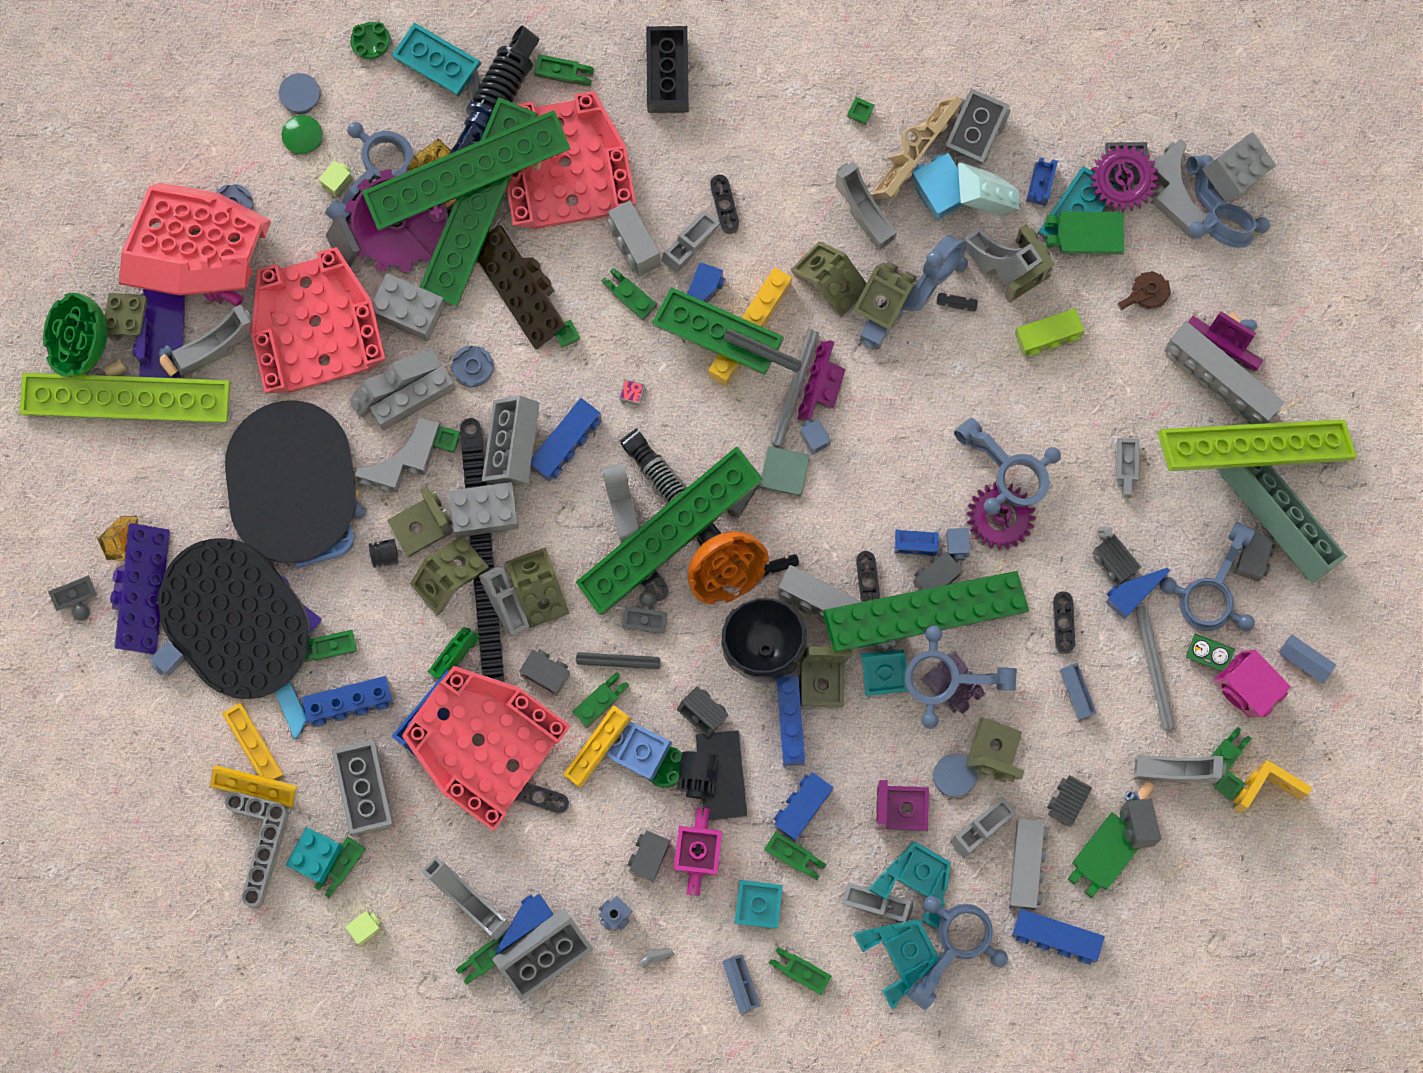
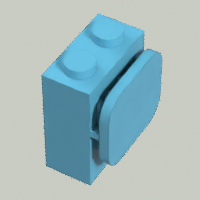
(938, 185)

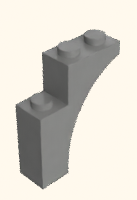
(1173, 198)
(862, 205)
(1007, 261)
(214, 343)
(394, 379)
(413, 456)
(1179, 769)
(466, 898)

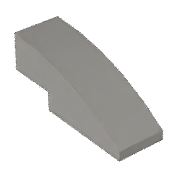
(690, 241)
(504, 600)
(983, 827)
(864, 900)

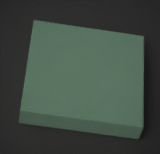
(784, 471)

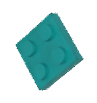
(884, 672)
(314, 855)
(758, 904)

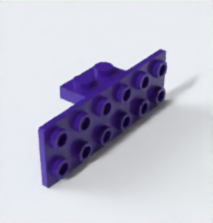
(161, 327)
(138, 588)

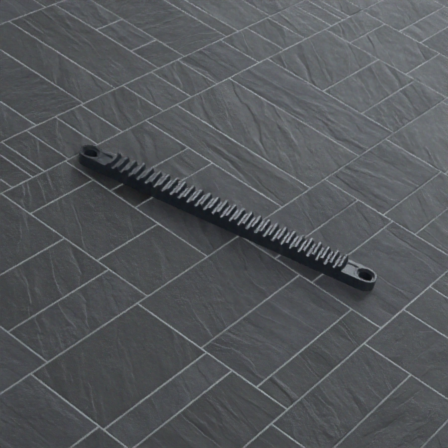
(487, 619)

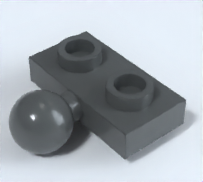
(73, 594)
(645, 618)

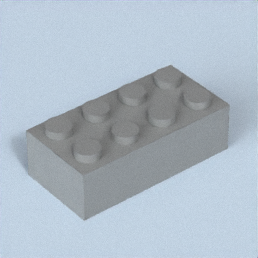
(510, 441)
(363, 788)
(542, 954)

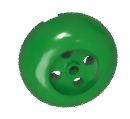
(75, 335)

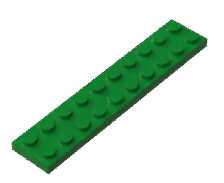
(466, 170)
(471, 219)
(669, 530)
(915, 611)

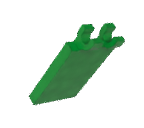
(1086, 232)
(1103, 856)

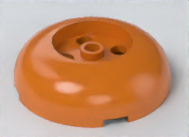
(725, 560)

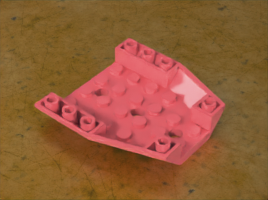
(596, 176)
(183, 263)
(282, 332)
(511, 726)

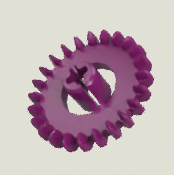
(1128, 197)
(1010, 534)

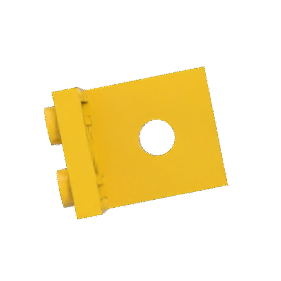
(1276, 776)

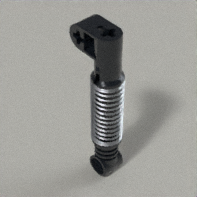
(662, 477)

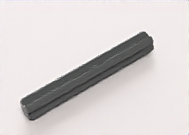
(762, 350)
(618, 660)

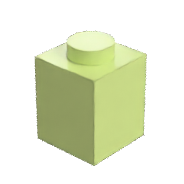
(336, 178)
(364, 927)

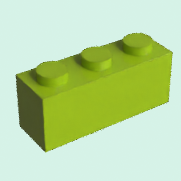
(1049, 332)

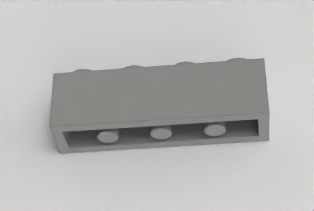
(412, 398)
(1027, 864)

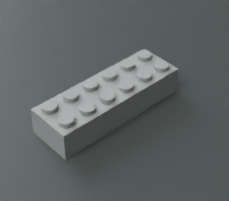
(1222, 375)
(816, 596)

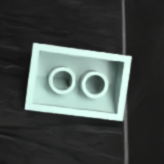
(987, 191)

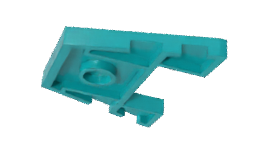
(920, 871)
(908, 950)

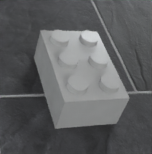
(977, 125)
(1239, 167)
(633, 238)
(407, 307)
(483, 509)

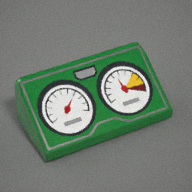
(1209, 652)

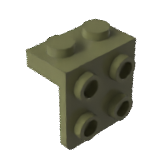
(125, 314)

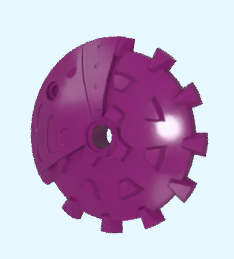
(395, 245)

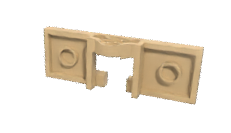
(912, 152)

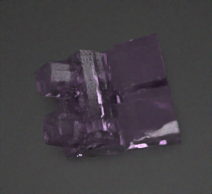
(938, 681)

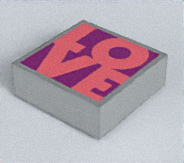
(632, 392)

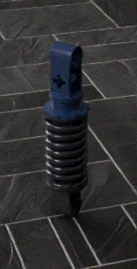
(500, 81)

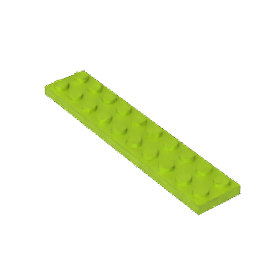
(125, 397)
(1256, 445)

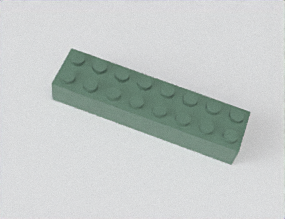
(1286, 519)

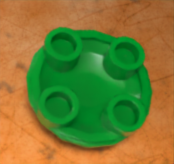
(370, 40)
(301, 134)
(668, 772)

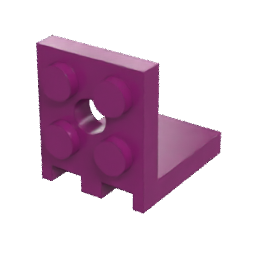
(889, 803)

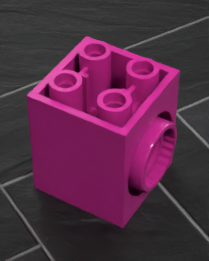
(1252, 684)

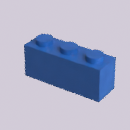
(802, 806)

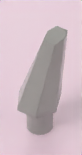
(655, 955)

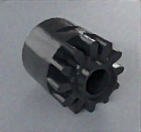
(697, 774)

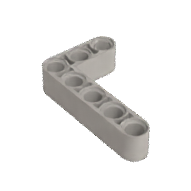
(620, 500)
(262, 843)

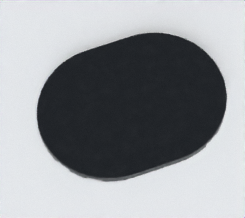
(290, 481)
(234, 618)

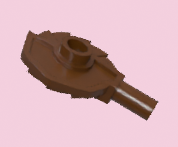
(1149, 291)

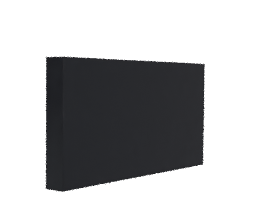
(729, 791)

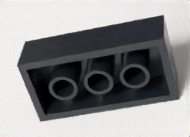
(667, 69)

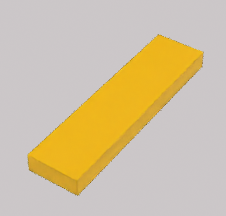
(252, 742)
(597, 746)
(253, 785)

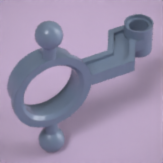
(356, 130)
(1218, 208)
(939, 265)
(971, 433)
(1240, 536)
(1004, 678)
(923, 992)

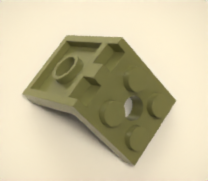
(828, 271)
(1038, 273)
(891, 284)
(426, 513)
(441, 576)
(536, 580)
(825, 665)
(991, 762)

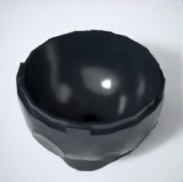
(761, 626)

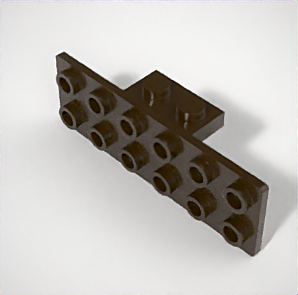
(521, 287)

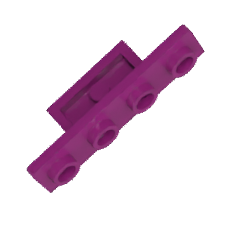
(1230, 337)
(823, 382)

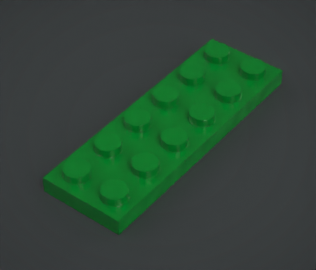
(707, 325)

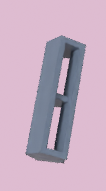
(1307, 658)
(1077, 691)
(741, 983)

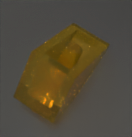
(114, 538)

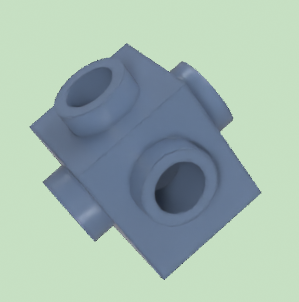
(618, 906)

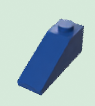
(706, 282)
(1133, 592)
(529, 916)

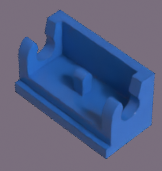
(1041, 182)
(916, 542)

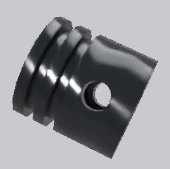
(384, 553)

